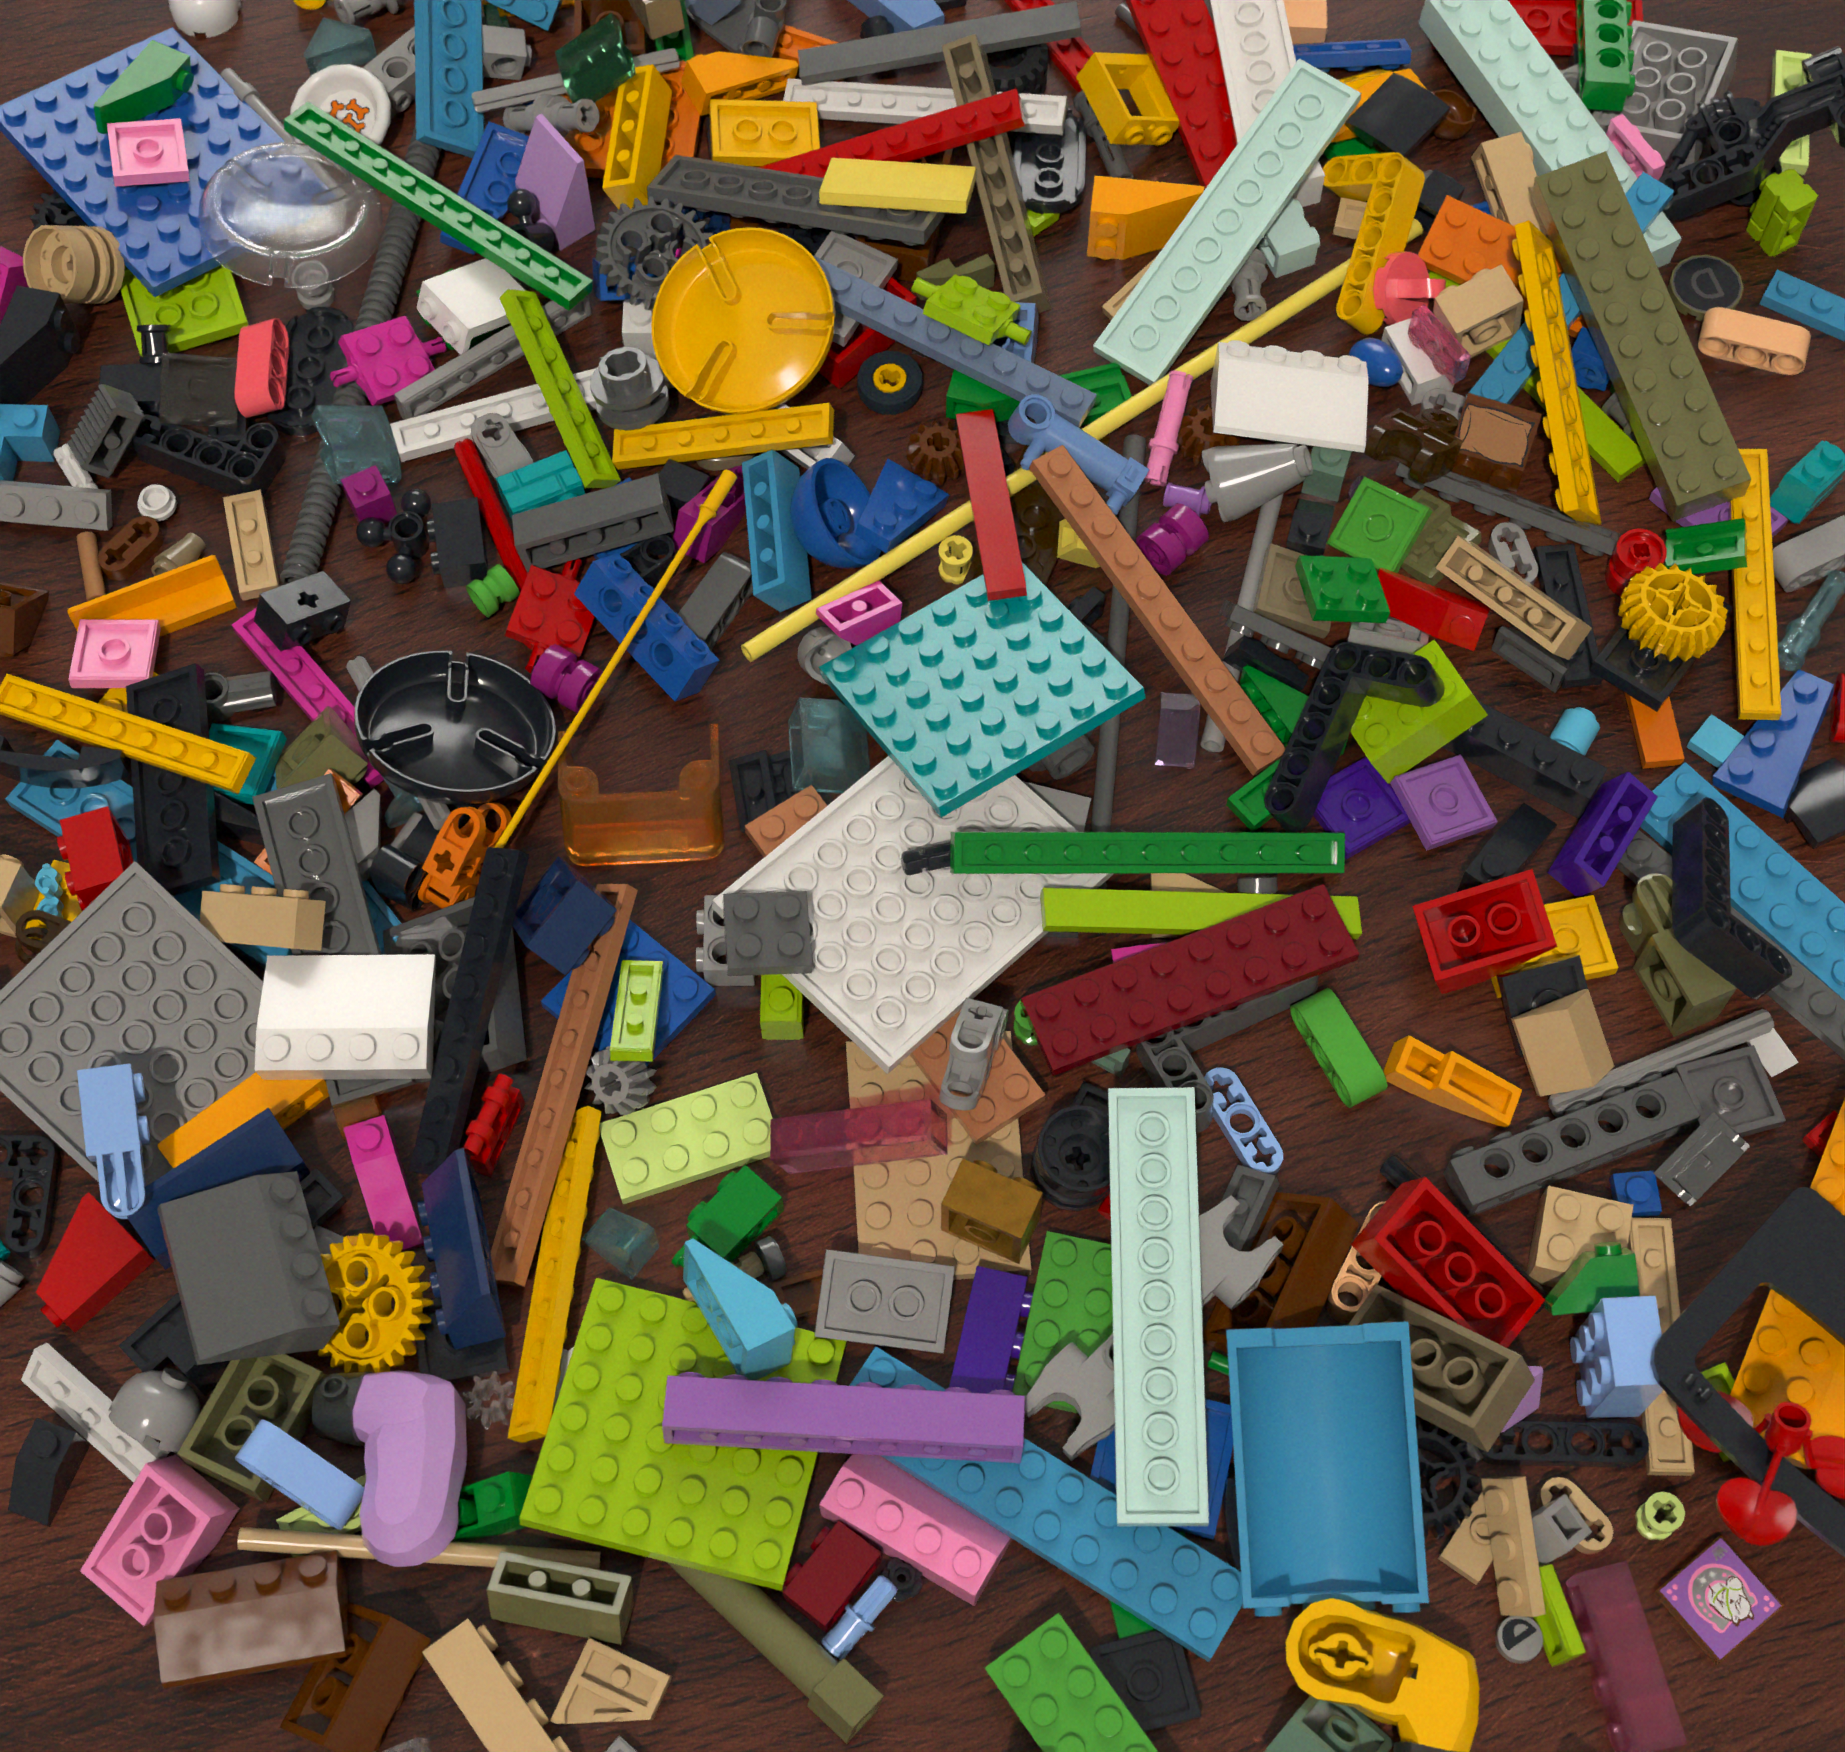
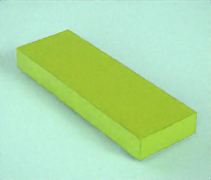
(636, 1011)

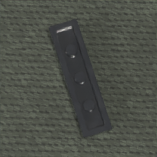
(1562, 582)

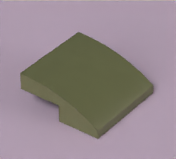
(1435, 539)

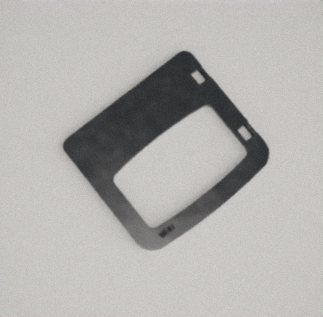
(1803, 1260)

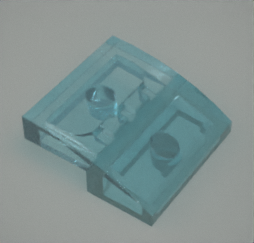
(357, 440)

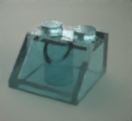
(826, 746)

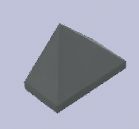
(1530, 657)

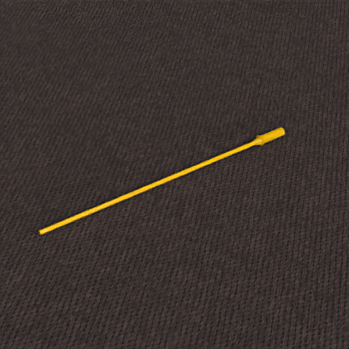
(707, 511)

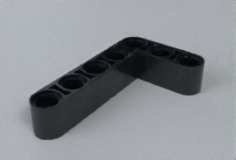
(1334, 721)
(1703, 905)

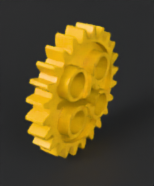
(369, 1303)

